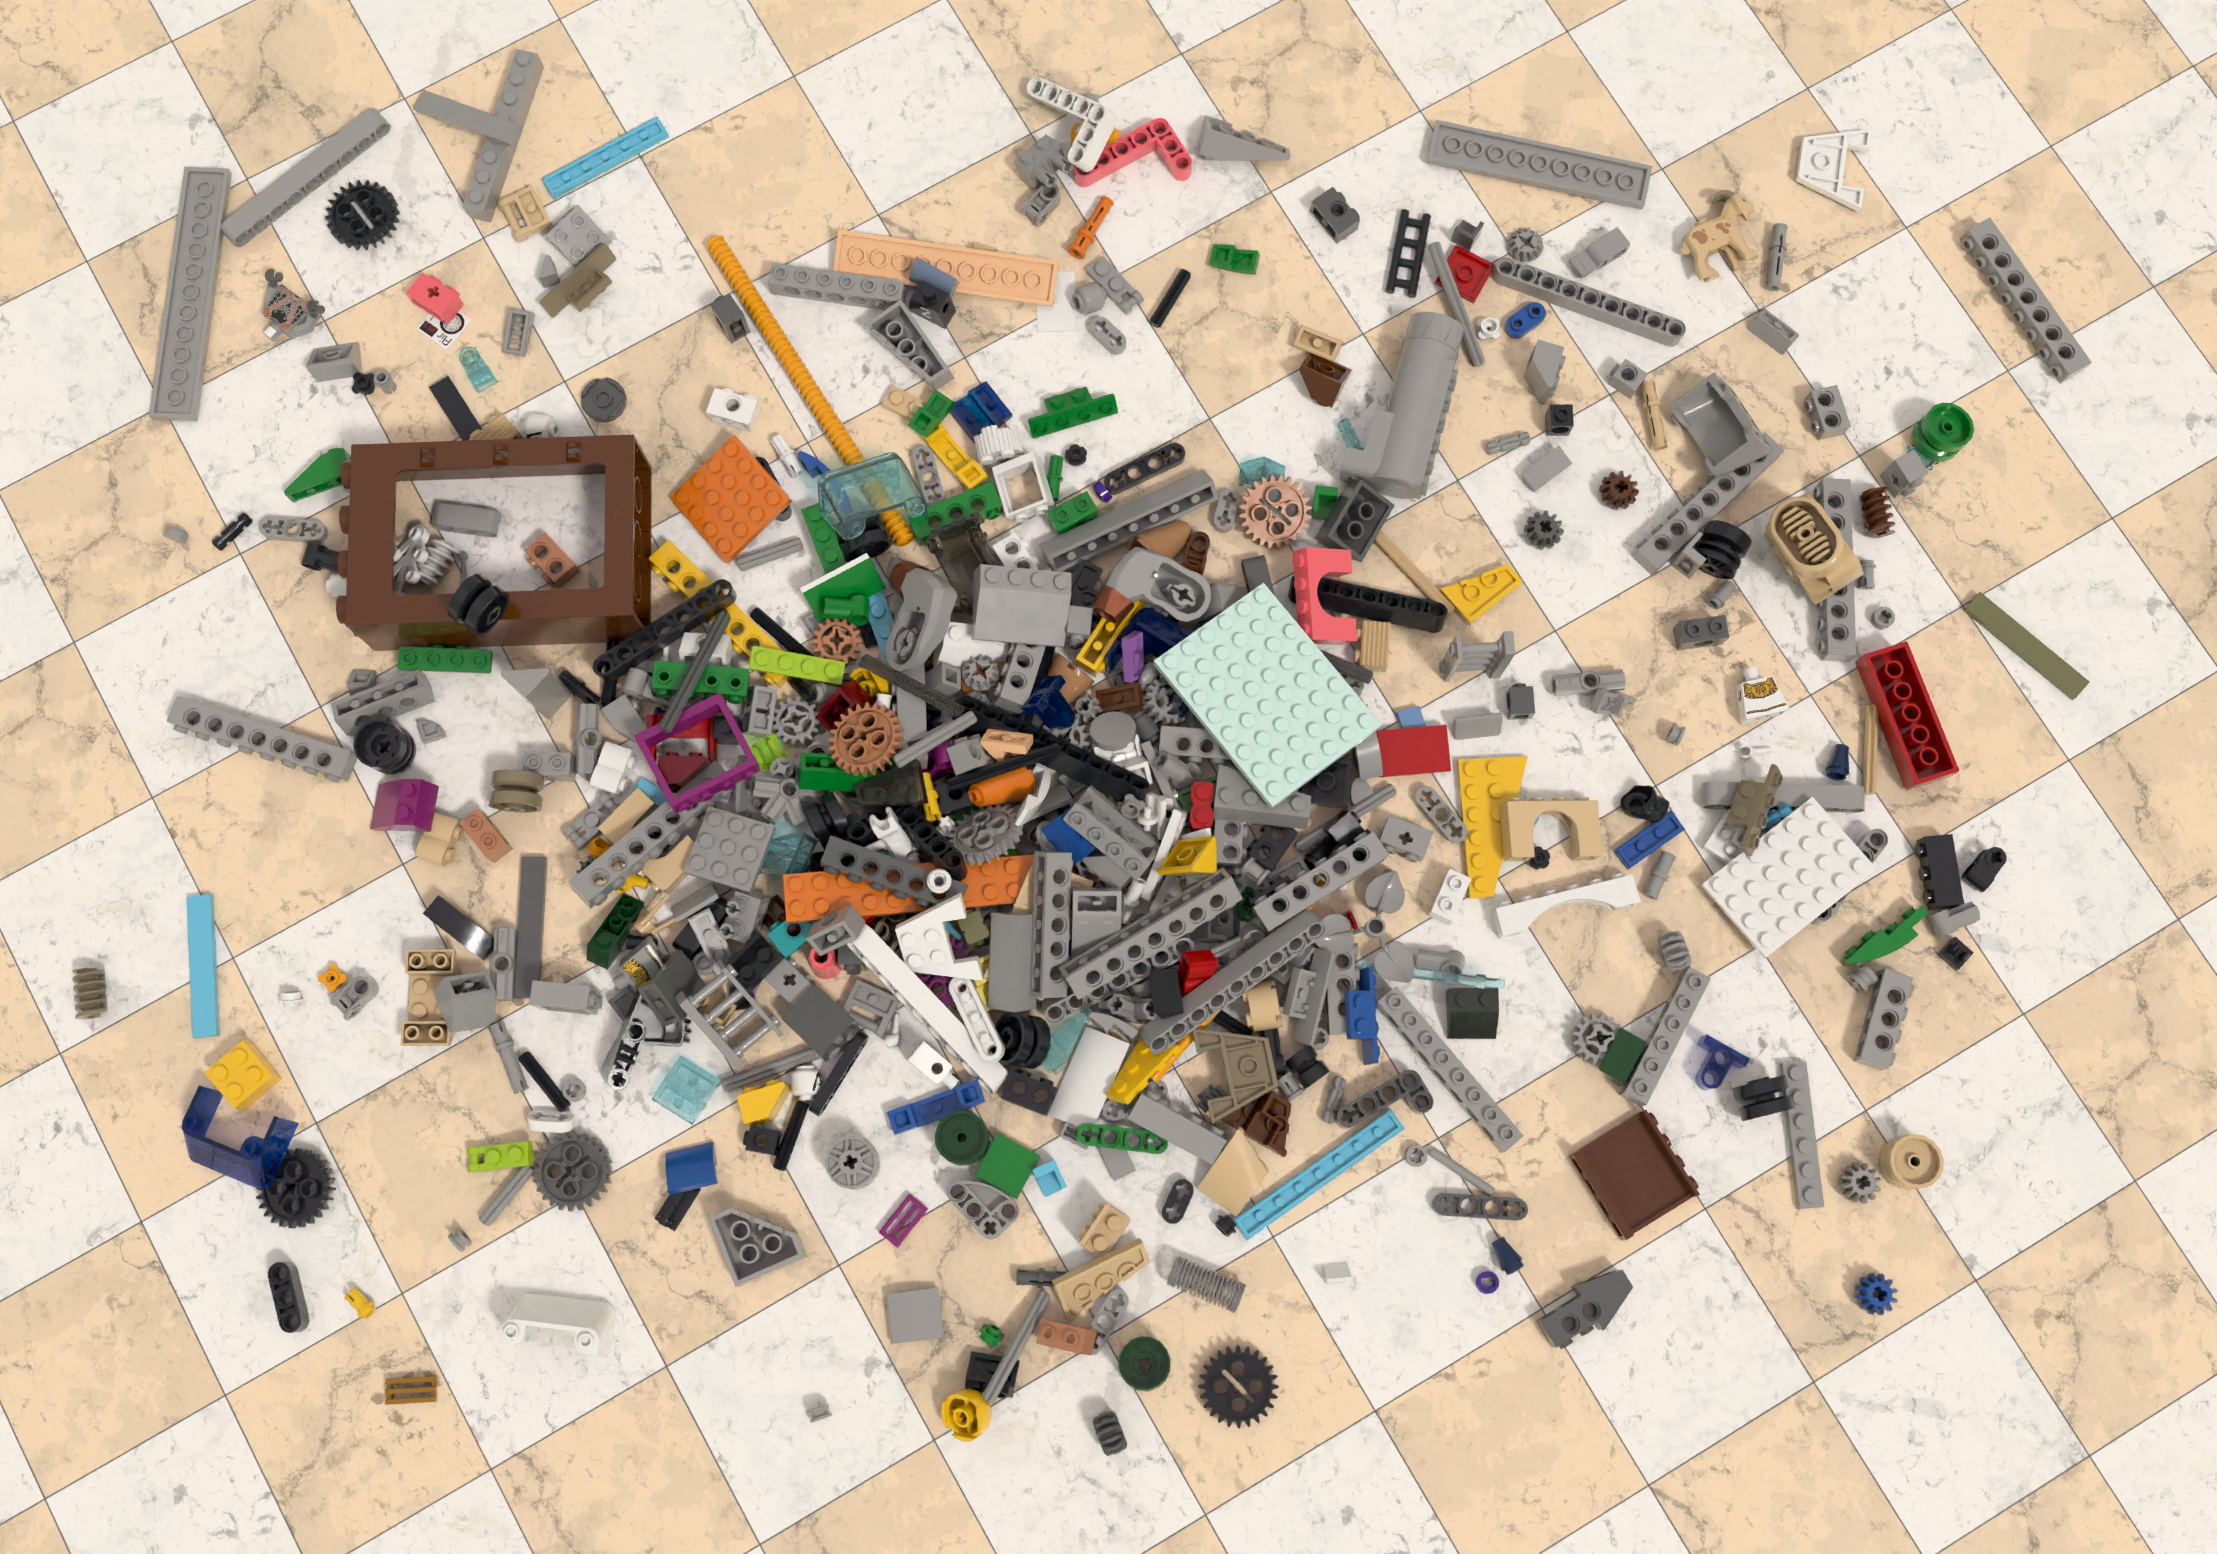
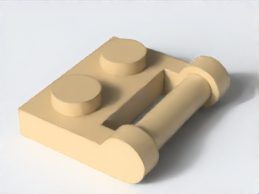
(531, 210)

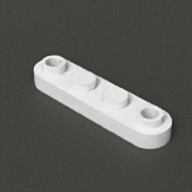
(976, 1019)

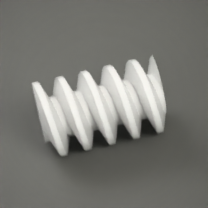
(436, 561)

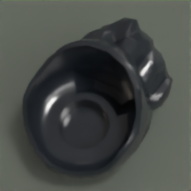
(1644, 803)

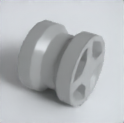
(780, 766)
(1862, 979)

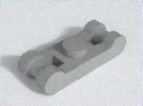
(590, 822)

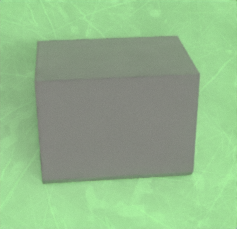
(335, 362)

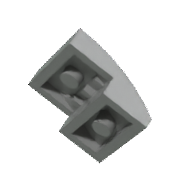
(694, 902)
(1108, 1023)
(914, 1315)

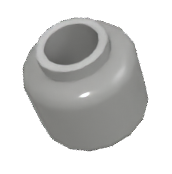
(1089, 298)

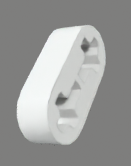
(550, 1121)

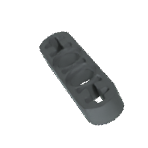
(1479, 1206)

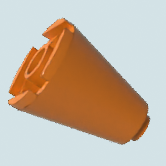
(1003, 788)

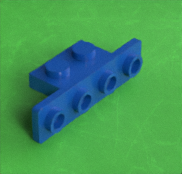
(1361, 1016)

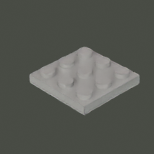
(730, 850)

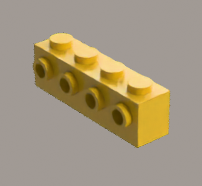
(1103, 637)

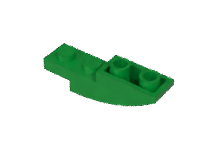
(1884, 942)

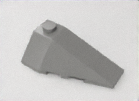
(1224, 143)

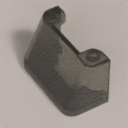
(960, 550)

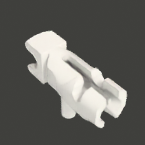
(892, 838)

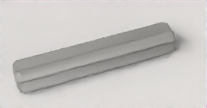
(770, 554)
(506, 1195)

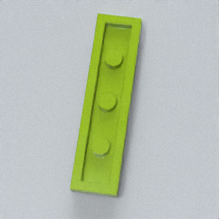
(796, 665)

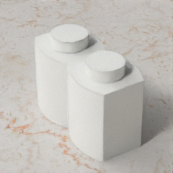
(613, 768)

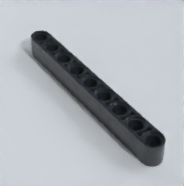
(1072, 761)

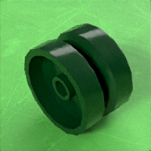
(947, 1138)

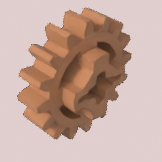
(846, 641)

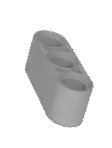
(466, 520)

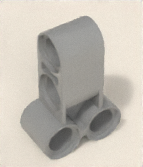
(638, 686)

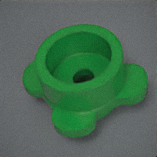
(991, 1334)

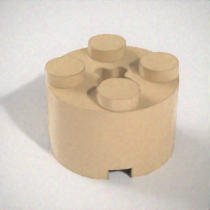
(1263, 1007)

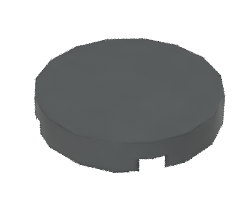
(603, 400)

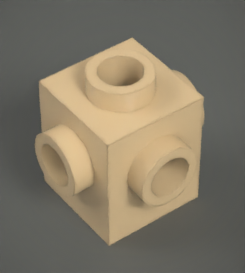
(712, 1001)

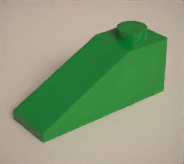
(319, 476)

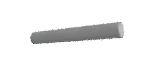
(1461, 1171)

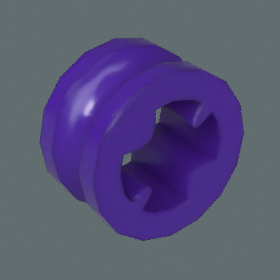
(1484, 1275)

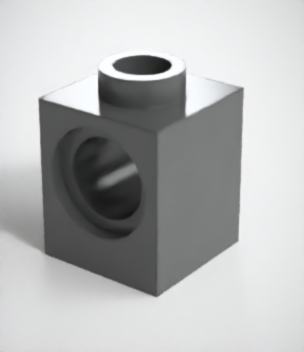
(1520, 702)

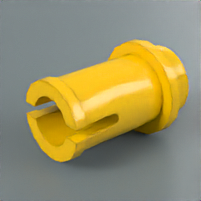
(360, 1303)

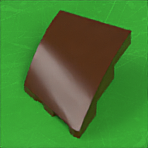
(1264, 1121)

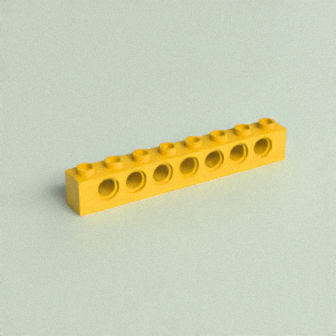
(669, 556)

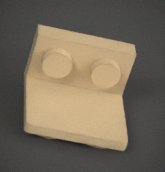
(1104, 1231)

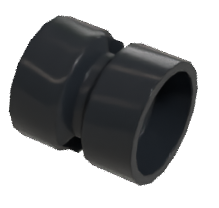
(1313, 1072)

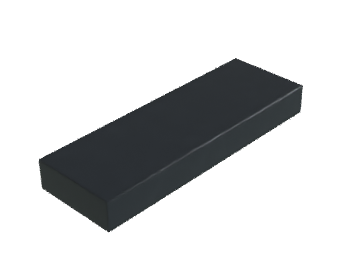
(455, 408)

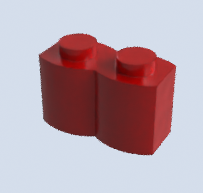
(1200, 800)
(1195, 969)

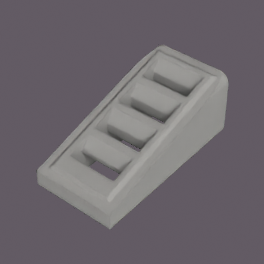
(511, 323)

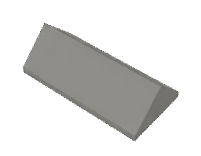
(539, 688)
(1010, 962)

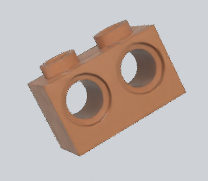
(553, 559)
(485, 835)
(1066, 1337)

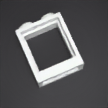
(1013, 468)

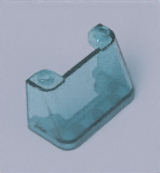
(867, 490)

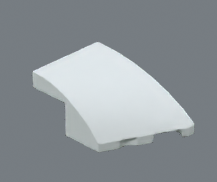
(1127, 758)

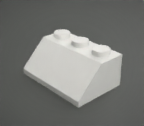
(959, 647)

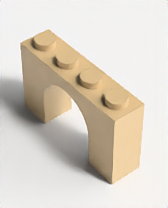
(1579, 817)
(663, 872)

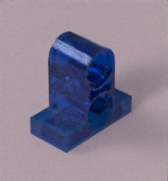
(1050, 704)
(1711, 1066)

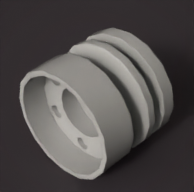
(865, 1169)

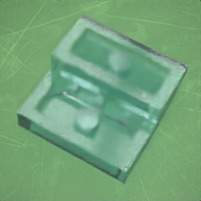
(686, 1090)

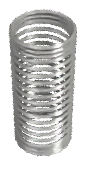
(1181, 1265)

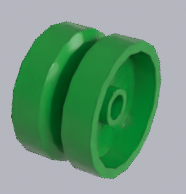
(1942, 432)

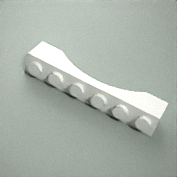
(1612, 894)

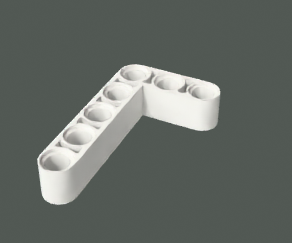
(1096, 118)

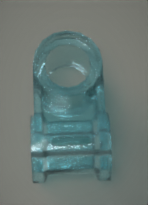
(477, 371)

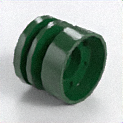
(1142, 1349)

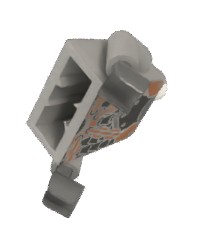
(287, 310)

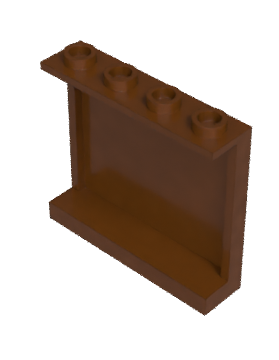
(1634, 1174)

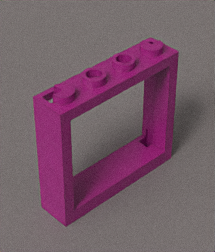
(707, 790)

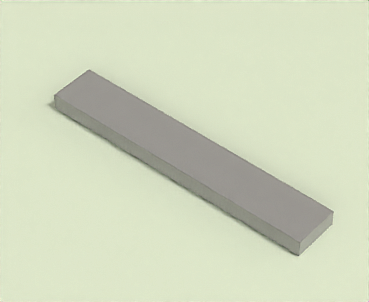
(468, 118)

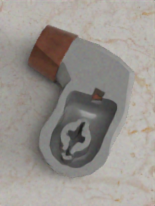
(1155, 582)
(922, 617)

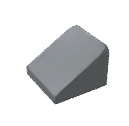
(548, 273)
(361, 680)

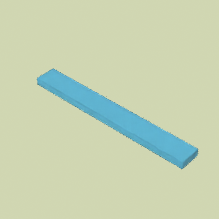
(1318, 1174)

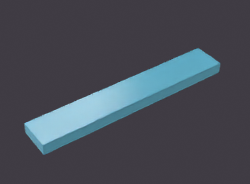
(605, 157)
(203, 966)

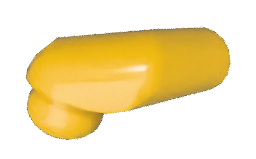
(634, 880)

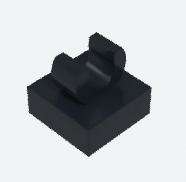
(1955, 953)

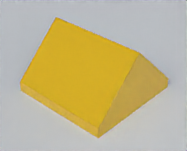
(1191, 858)

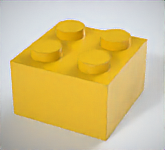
(243, 1075)

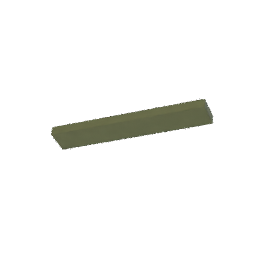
(2026, 646)

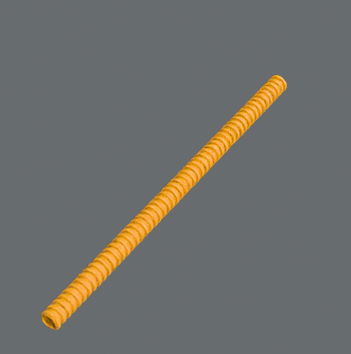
(796, 370)

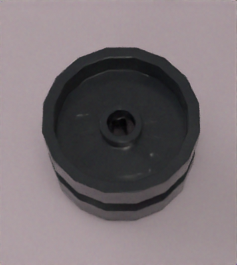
(872, 541)
(478, 604)
(826, 822)
(1024, 1039)
(1763, 1097)

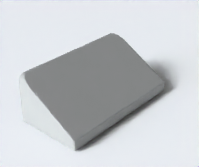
(1773, 331)
(1477, 726)

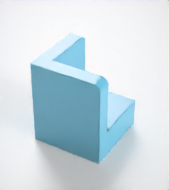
(1049, 1178)

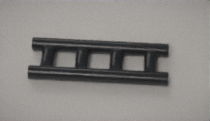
(1397, 261)

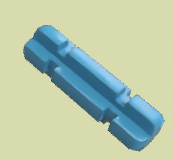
(1774, 816)

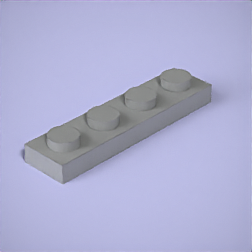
(1151, 754)

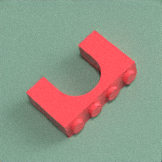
(1309, 567)

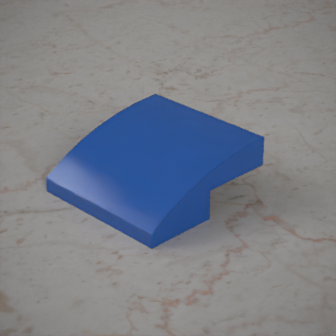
(691, 1168)

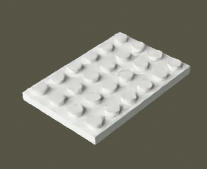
(1789, 878)

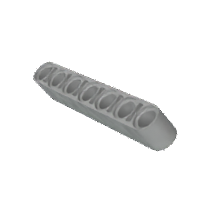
(1830, 797)
(1068, 1007)

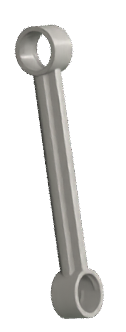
(1143, 987)

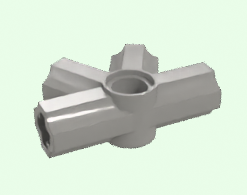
(779, 802)
(1128, 1008)

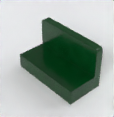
(1622, 1056)

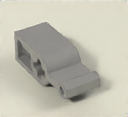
(1600, 253)

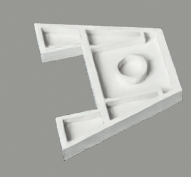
(1823, 165)
(927, 943)

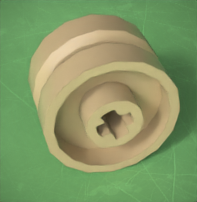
(1921, 1171)

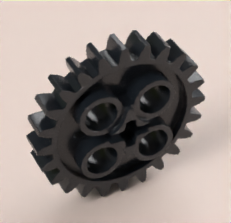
(379, 203)
(308, 1204)
(1253, 1370)

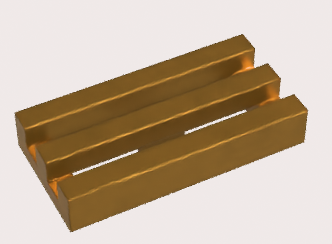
(389, 1391)

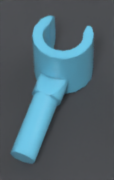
(952, 930)

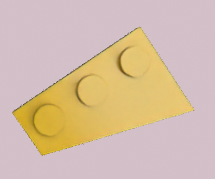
(1137, 1071)

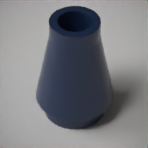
(1839, 763)
(1507, 1257)

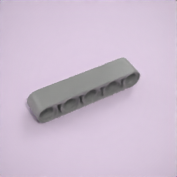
(1871, 852)

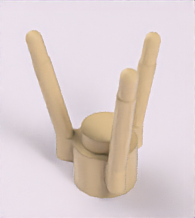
(647, 922)

